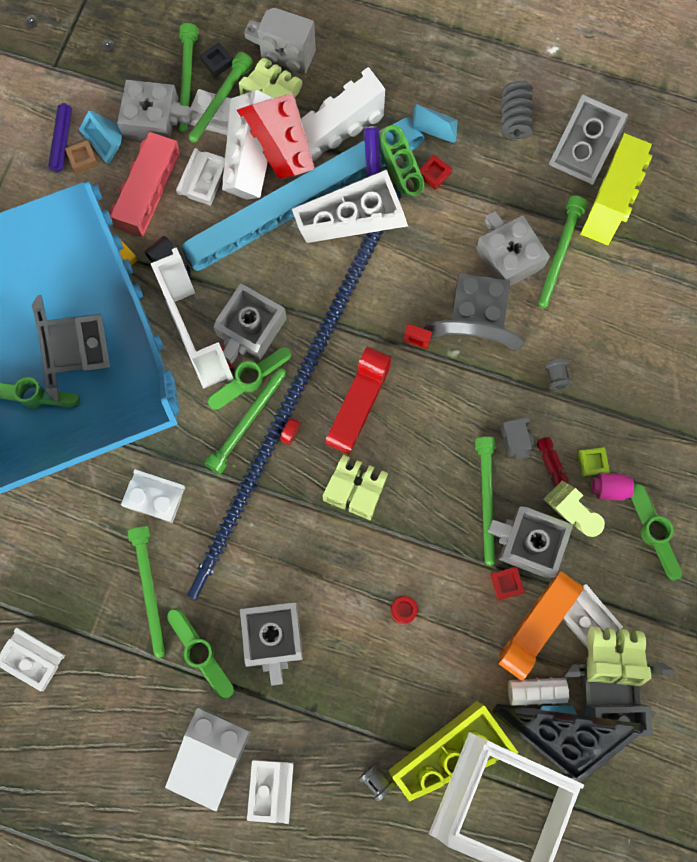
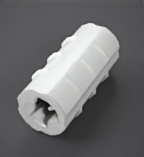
(538, 691)

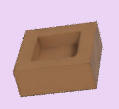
(81, 156)

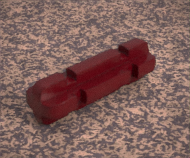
(551, 461)

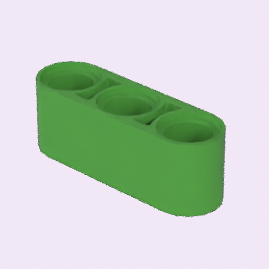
(409, 170)

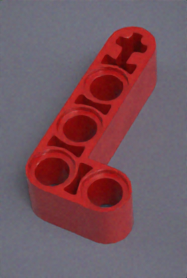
(359, 400)

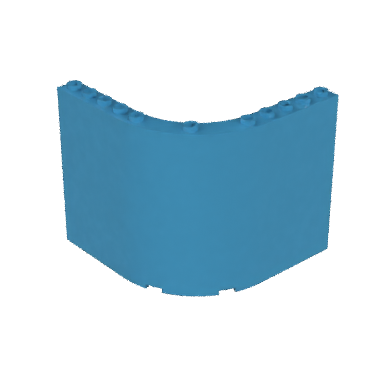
(72, 259)

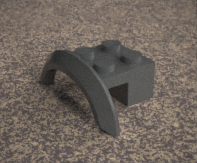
(479, 311)
(69, 344)
(617, 700)

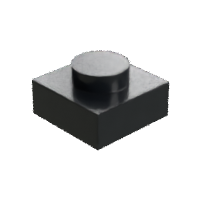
(216, 59)

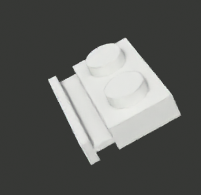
(220, 120)
(202, 177)
(153, 496)
(589, 612)
(30, 659)
(270, 791)

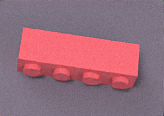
(145, 184)

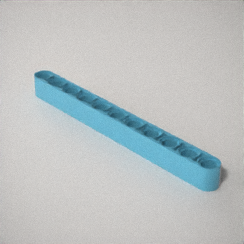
(277, 206)

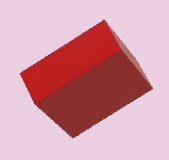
(435, 172)
(417, 336)
(507, 583)

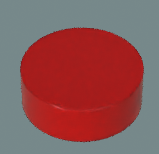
(290, 431)
(404, 610)

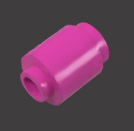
(612, 486)

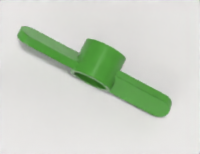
(236, 387)
(16, 393)
(648, 515)
(210, 667)

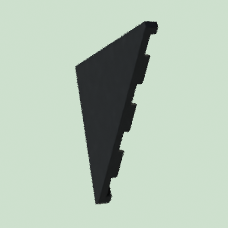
(569, 740)

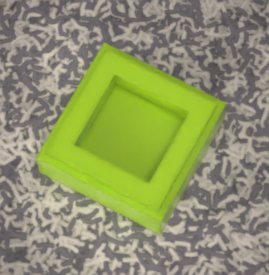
(593, 462)

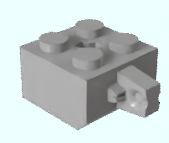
(284, 39)
(150, 108)
(511, 249)
(253, 337)
(519, 550)
(274, 655)

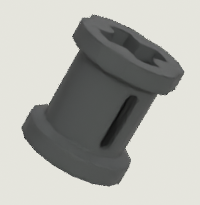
(558, 374)
(377, 781)

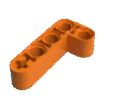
(538, 625)

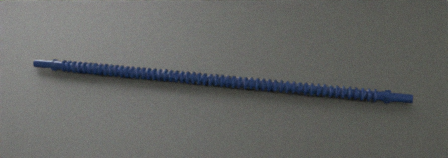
(206, 568)

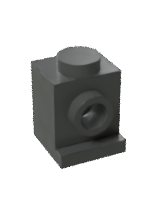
(517, 438)

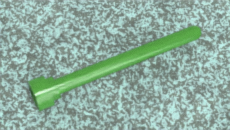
(188, 35)
(241, 65)
(575, 208)
(485, 448)
(218, 460)
(139, 538)

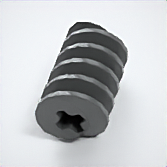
(517, 110)

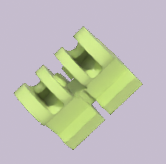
(270, 80)
(343, 490)
(565, 502)
(624, 667)

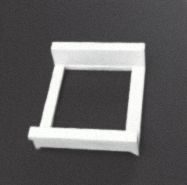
(176, 285)
(463, 787)

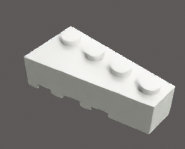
(345, 115)
(244, 155)
(352, 210)

